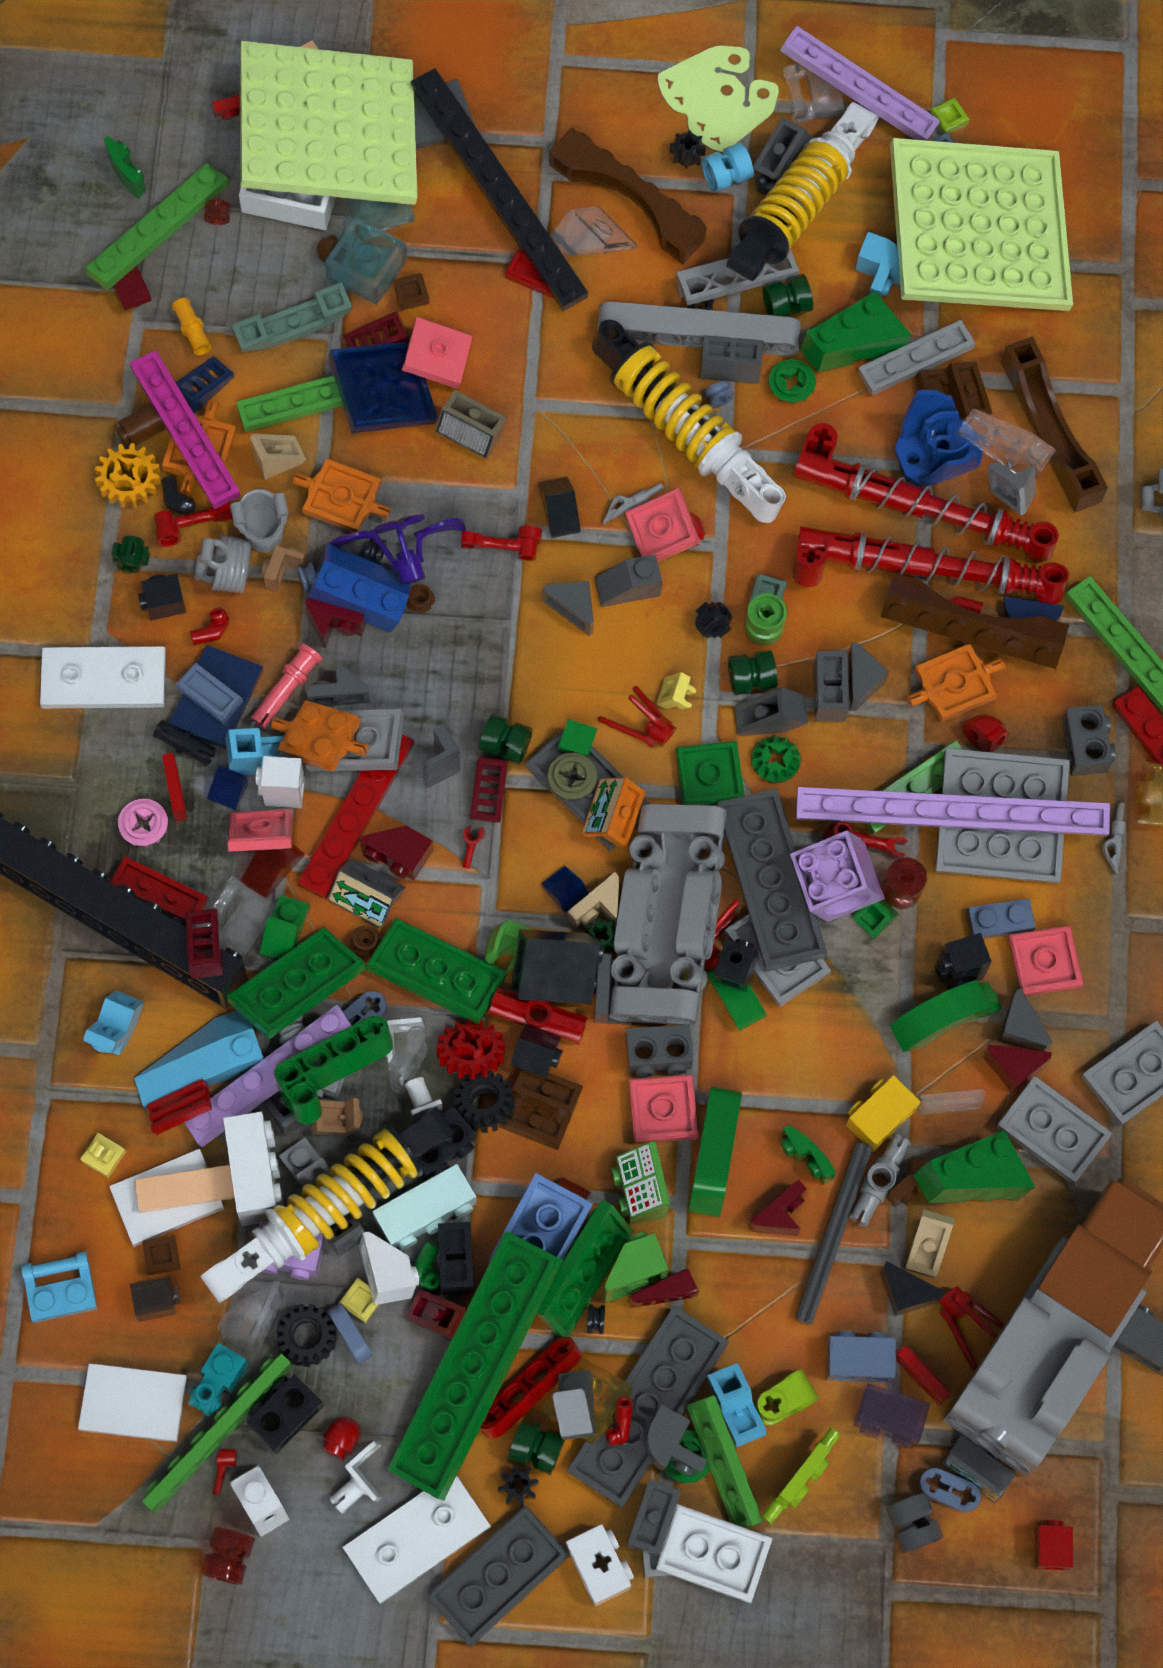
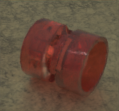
(904, 890)
(227, 1555)

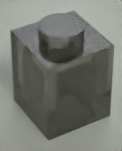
(155, 1298)

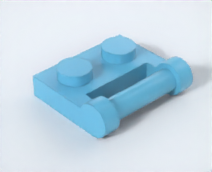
(62, 1297)

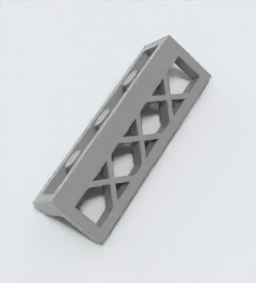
(715, 278)

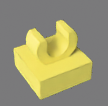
(674, 691)
(103, 1155)

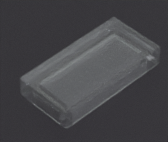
(951, 1101)

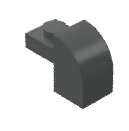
(663, 1440)

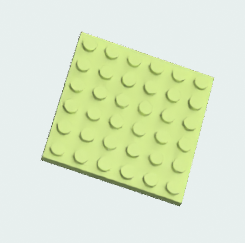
(327, 123)
(980, 225)

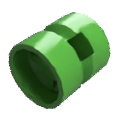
(765, 619)

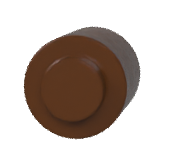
(139, 426)

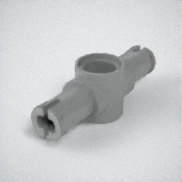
(871, 1193)

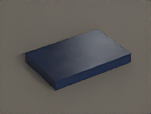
(233, 672)

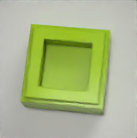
(950, 115)

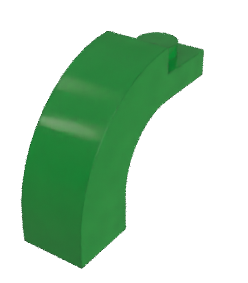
(944, 1013)

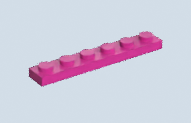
(185, 429)

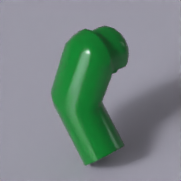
(424, 1264)

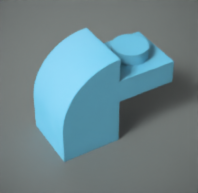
(879, 259)
(247, 749)
(115, 1023)
(736, 1404)

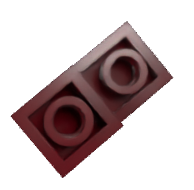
(132, 290)

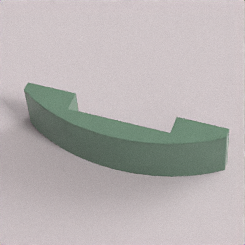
(293, 322)

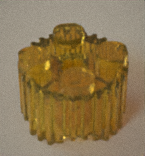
(1150, 795)

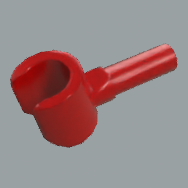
(471, 844)
(225, 1459)

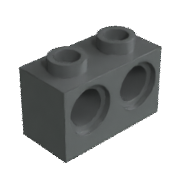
(831, 686)
(1080, 740)
(657, 1041)

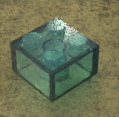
(366, 260)

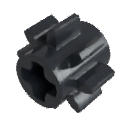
(687, 149)
(713, 619)
(524, 1478)

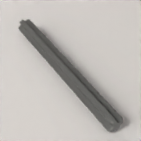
(833, 1233)

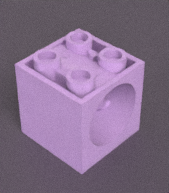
(837, 876)

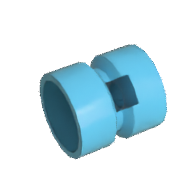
(727, 167)

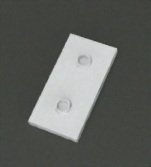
(103, 677)
(415, 1540)

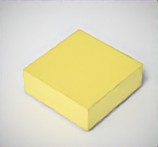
(359, 1301)

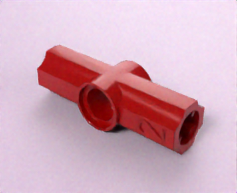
(558, 1021)

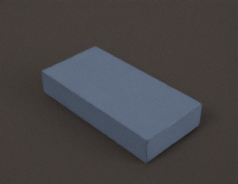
(209, 693)

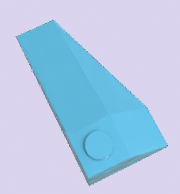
(213, 1053)

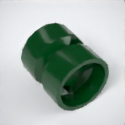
(789, 297)
(752, 672)
(505, 738)
(536, 1446)

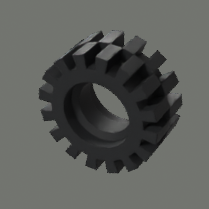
(485, 1117)
(299, 1316)

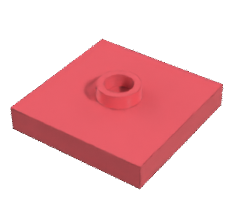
(437, 353)
(663, 526)
(260, 830)
(1045, 961)
(663, 1109)

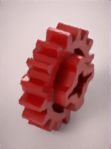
(470, 1049)

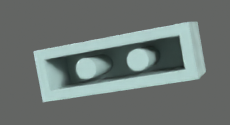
(425, 1207)

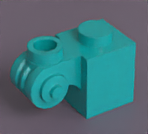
(220, 1373)

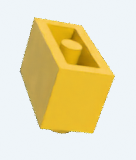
(882, 1112)

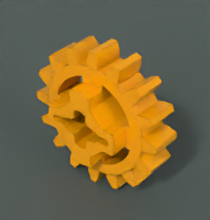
(133, 464)

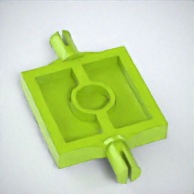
(797, 1487)

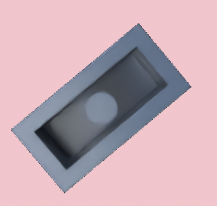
(861, 1357)

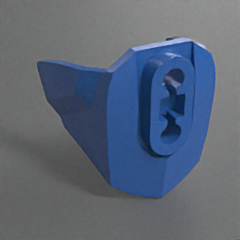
(932, 438)

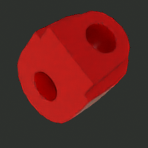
(985, 732)
(342, 1437)

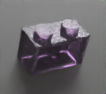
(891, 1416)

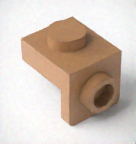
(275, 568)
(338, 1118)

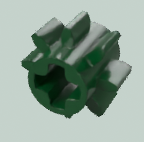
(130, 554)
(602, 929)

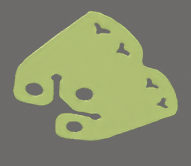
(704, 102)

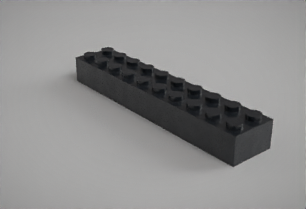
(110, 910)

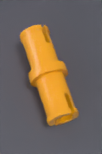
(192, 326)

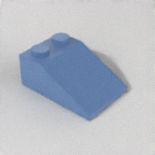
(548, 1217)

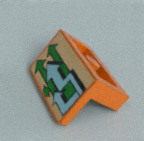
(614, 810)

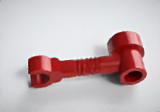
(168, 526)
(525, 544)
(879, 843)

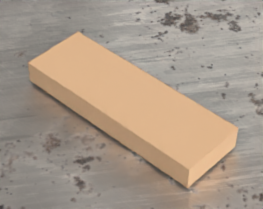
(184, 1189)

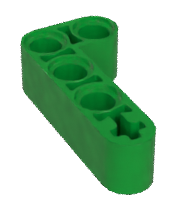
(327, 1063)
(715, 1152)

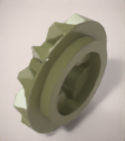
(563, 766)

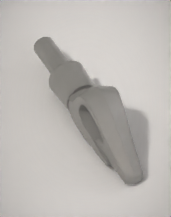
(629, 503)
(1115, 841)

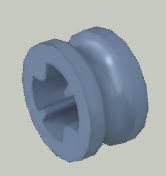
(719, 394)
(306, 576)

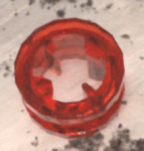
(217, 212)

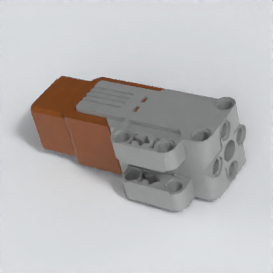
(1062, 1330)

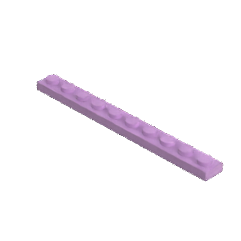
(953, 811)

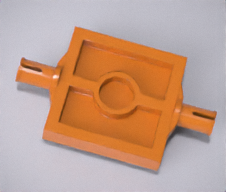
(219, 434)
(341, 496)
(955, 682)
(319, 736)

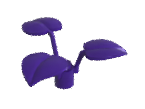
(408, 562)

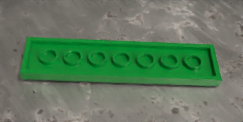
(475, 1365)

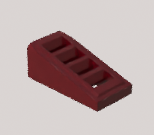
(382, 324)
(495, 765)
(207, 962)
(673, 1288)

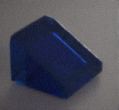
(227, 787)
(565, 888)

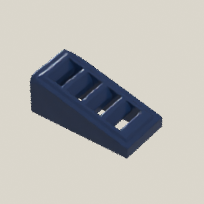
(195, 399)

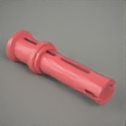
(293, 675)

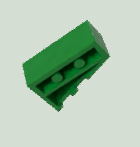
(855, 334)
(976, 1172)

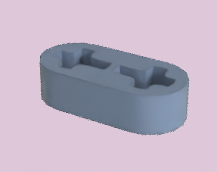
(357, 1008)
(349, 1333)
(954, 1483)

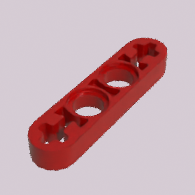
(532, 1389)

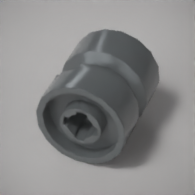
(913, 1510)

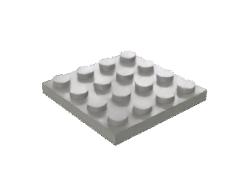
(1002, 852)

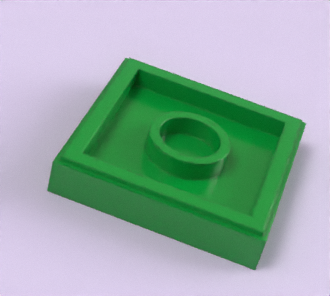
(709, 773)

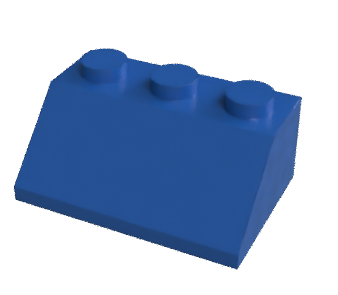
(360, 586)

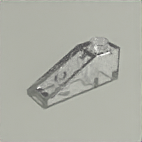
(1005, 442)

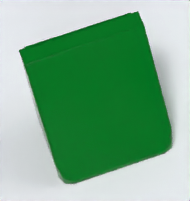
(875, 917)

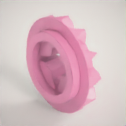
(144, 809)

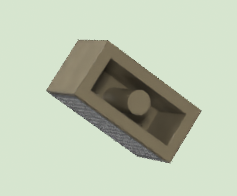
(470, 424)

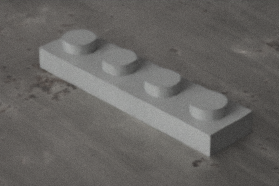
(916, 356)

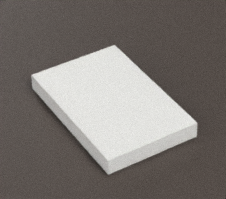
(157, 1223)
(133, 1403)
(714, 1553)

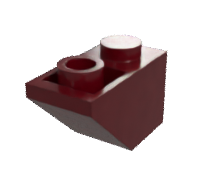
(399, 849)

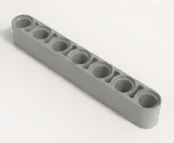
(688, 326)

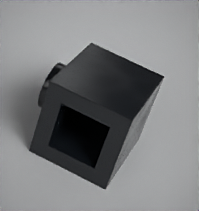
(162, 597)
(736, 964)
(537, 1051)

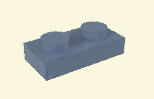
(1001, 918)

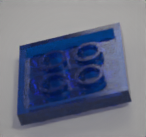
(378, 390)

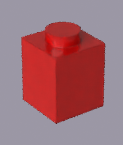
(1054, 1546)

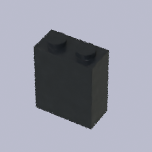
(556, 966)

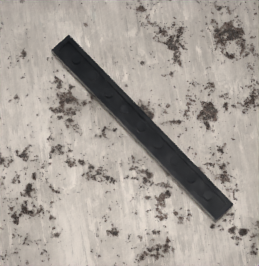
(499, 189)

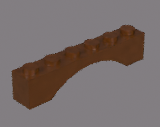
(583, 161)
(1071, 464)
(1029, 639)

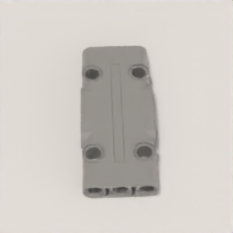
(668, 914)

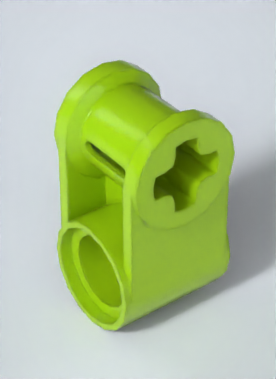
(789, 1395)

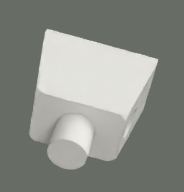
(259, 1500)

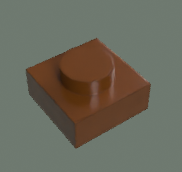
(411, 291)
(904, 1192)
(161, 1255)

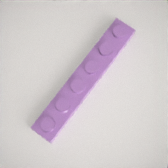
(859, 85)
(259, 1081)

